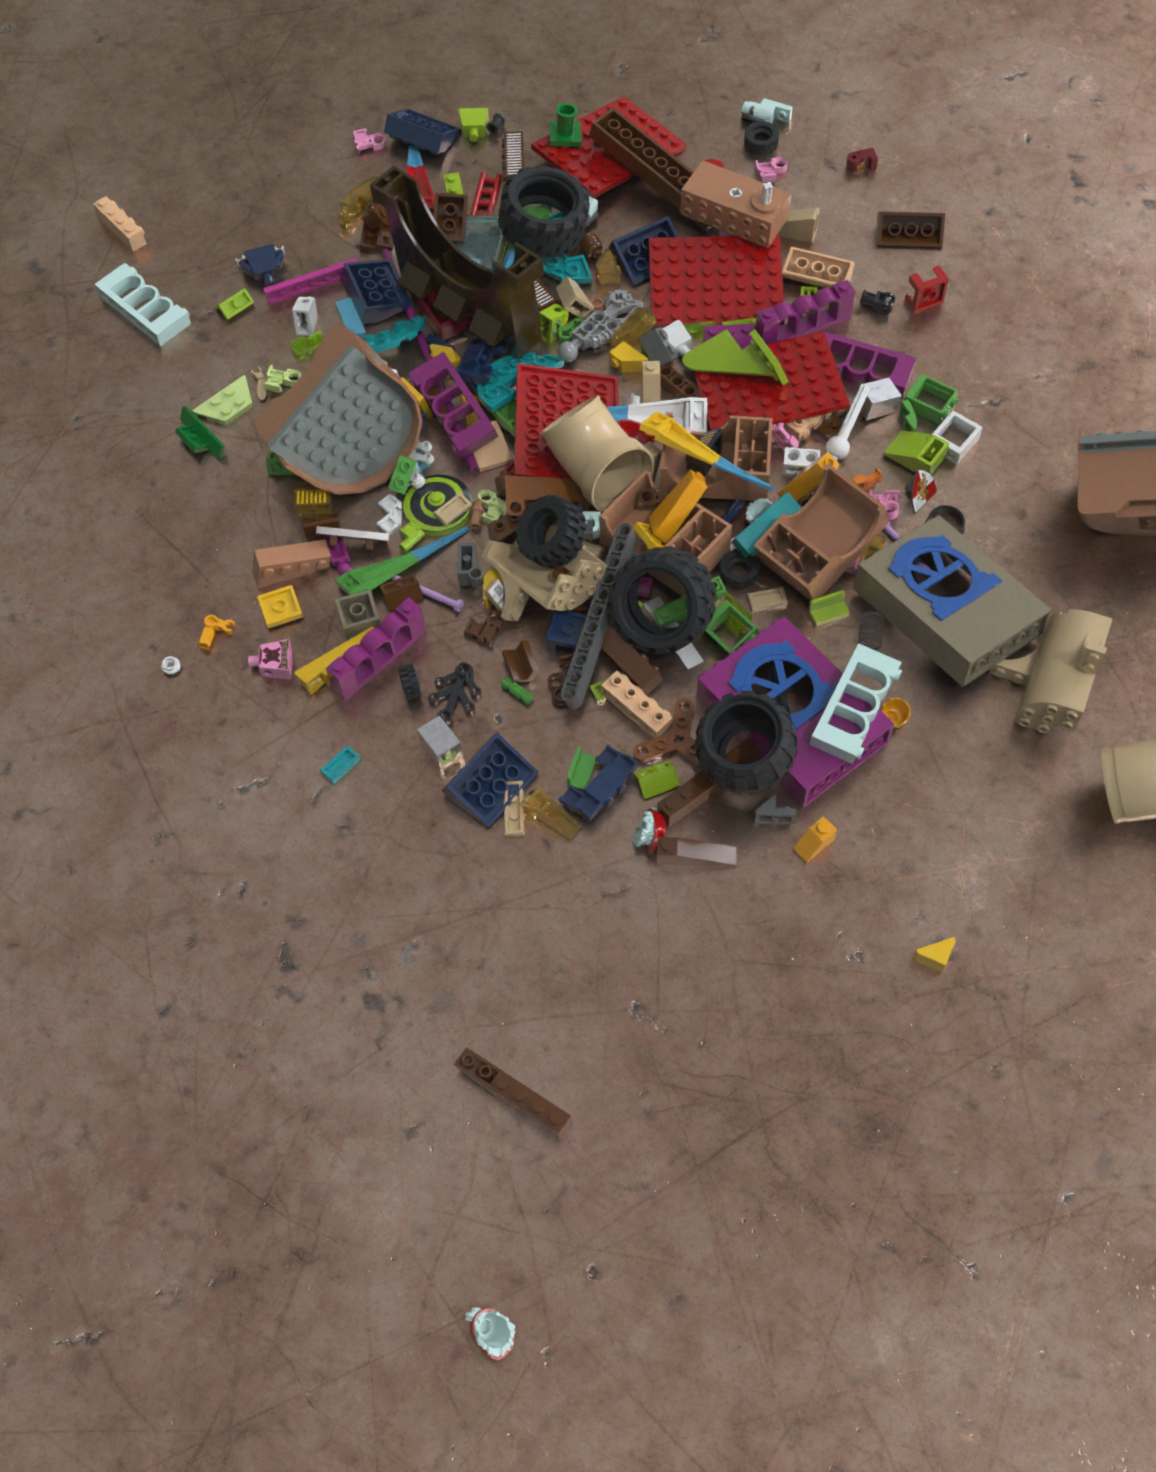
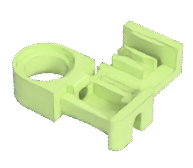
(278, 377)
(494, 506)

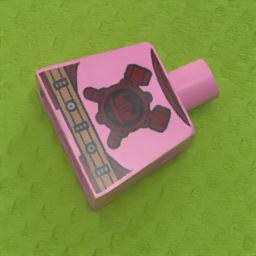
(274, 659)

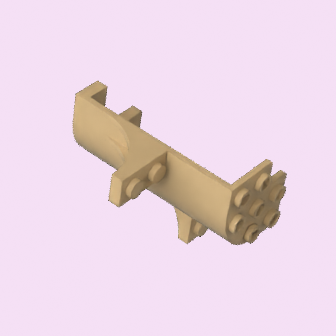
(527, 578)
(1058, 670)

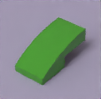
(909, 416)

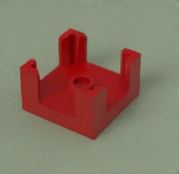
(928, 292)

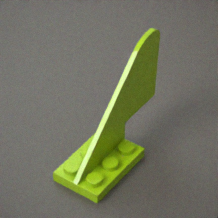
(724, 355)

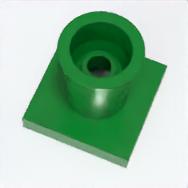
(565, 131)

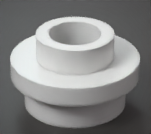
(168, 661)

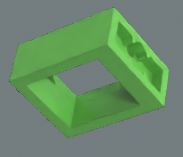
(937, 389)
(723, 613)

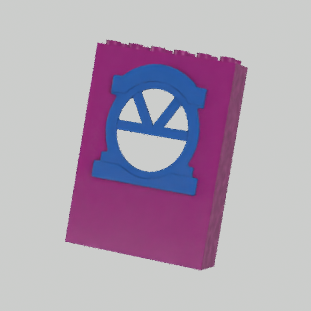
(812, 768)

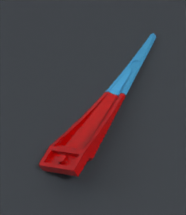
(416, 169)

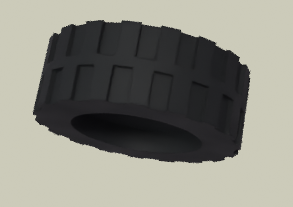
(761, 128)
(735, 581)

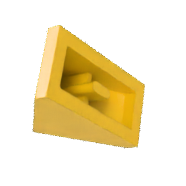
(936, 954)

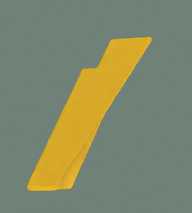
(315, 674)

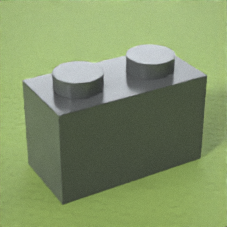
(658, 346)

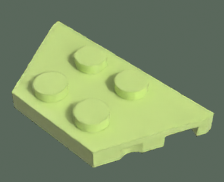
(227, 403)

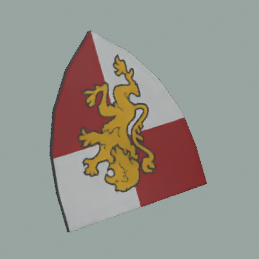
(922, 489)

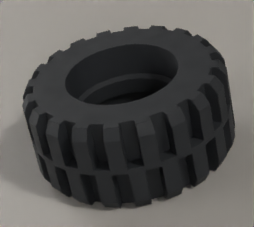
(536, 522)

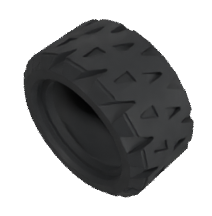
(549, 188)
(636, 626)

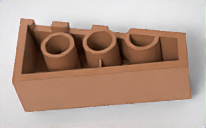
(289, 561)

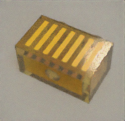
(312, 502)

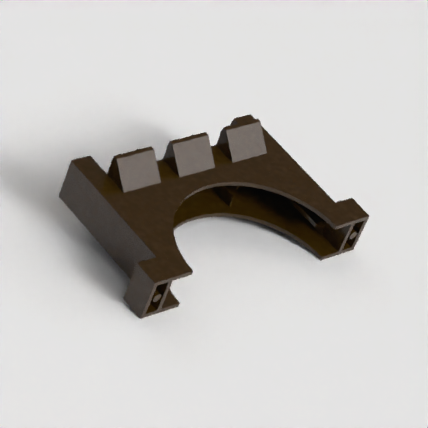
(428, 261)

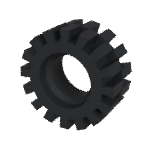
(409, 681)

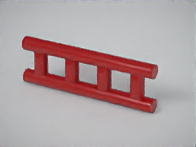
(482, 191)

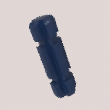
(432, 340)
(733, 510)

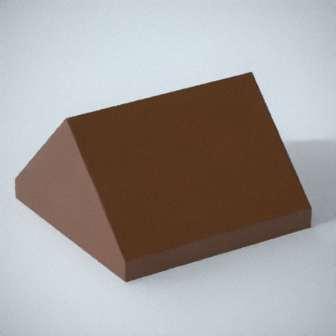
(329, 520)

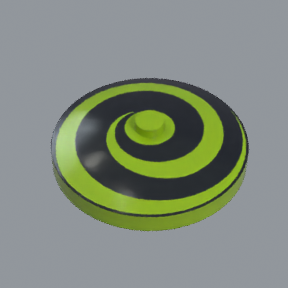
(421, 503)

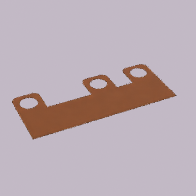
(531, 488)

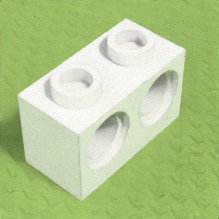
(797, 459)

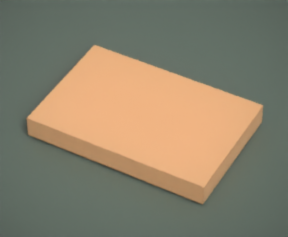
(493, 453)

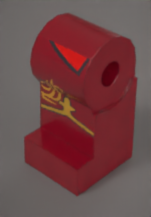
(862, 159)

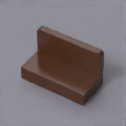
(400, 589)
(521, 663)

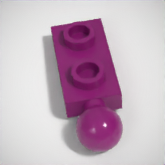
(339, 555)

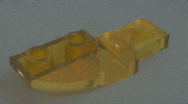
(354, 201)

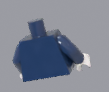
(262, 262)

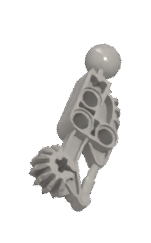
(600, 325)

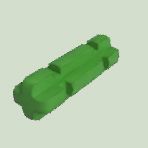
(517, 690)

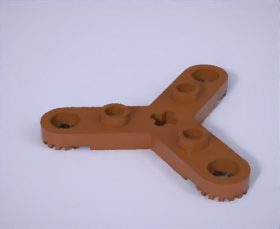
(667, 744)

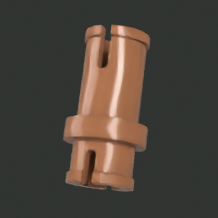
(476, 514)

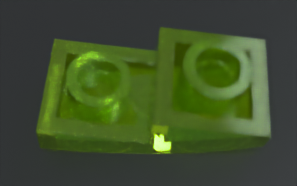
(305, 346)

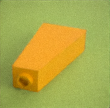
(808, 477)
(677, 505)

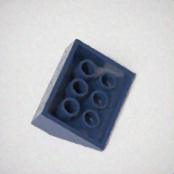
(421, 130)
(633, 249)
(375, 289)
(483, 780)

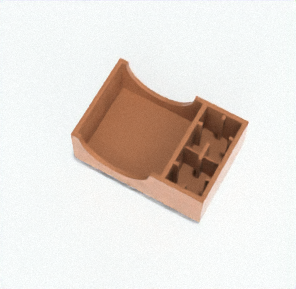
(744, 444)
(700, 533)
(823, 536)

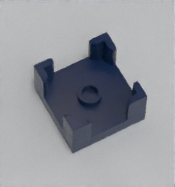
(565, 630)

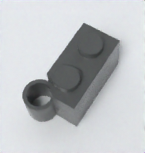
(467, 566)

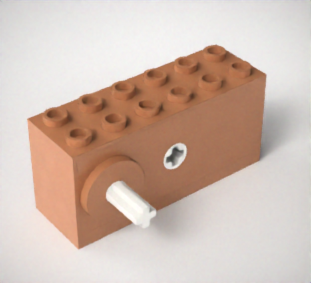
(735, 203)

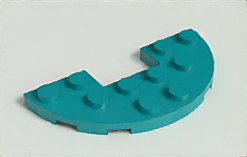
(562, 266)
(401, 331)
(497, 390)

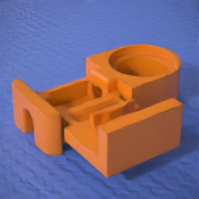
(869, 481)

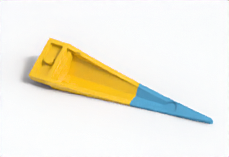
(674, 435)

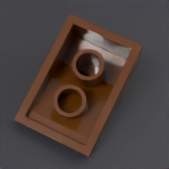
(451, 215)

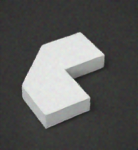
(394, 512)

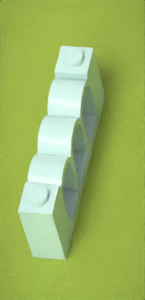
(159, 330)
(836, 741)

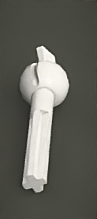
(838, 445)

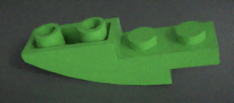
(678, 608)

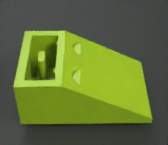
(917, 451)

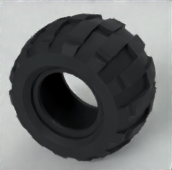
(740, 714)

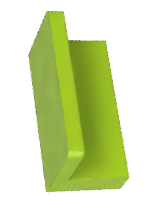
(235, 303)
(828, 608)
(657, 779)

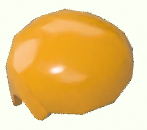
(897, 711)

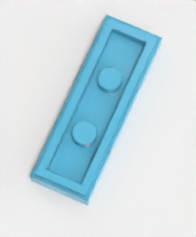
(350, 316)

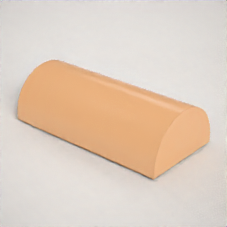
(816, 268)

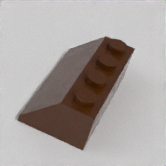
(910, 229)

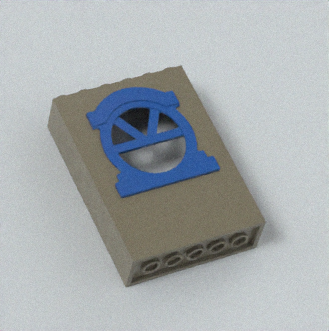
(958, 632)

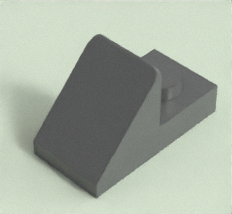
(770, 814)

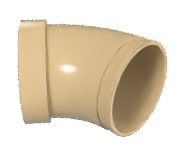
(597, 452)
(1130, 780)

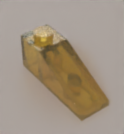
(634, 327)
(549, 813)

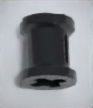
(494, 126)

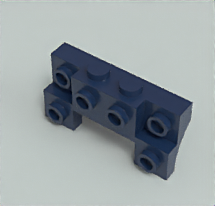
(476, 360)
(603, 787)

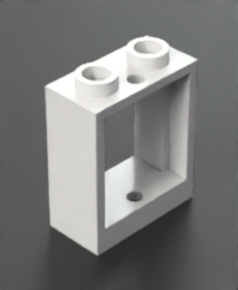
(955, 452)

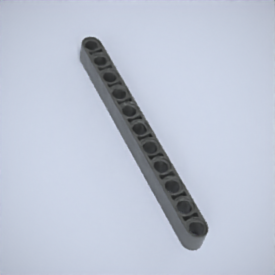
(597, 620)

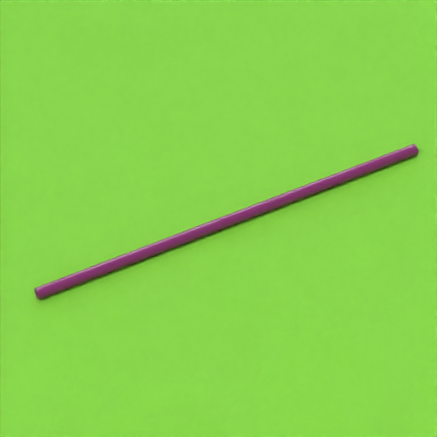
(441, 387)

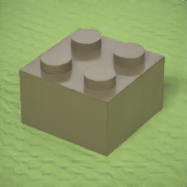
(357, 613)

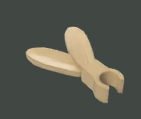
(261, 391)

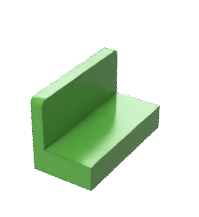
(581, 770)

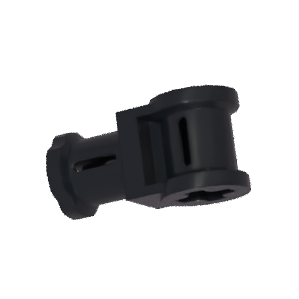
(878, 301)

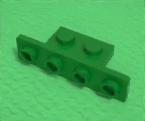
(197, 435)

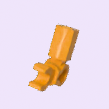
(213, 624)

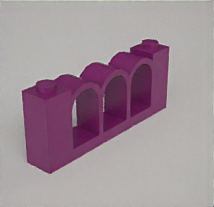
(840, 310)
(901, 363)
(474, 436)
(376, 649)

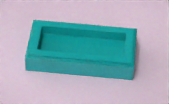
(340, 764)

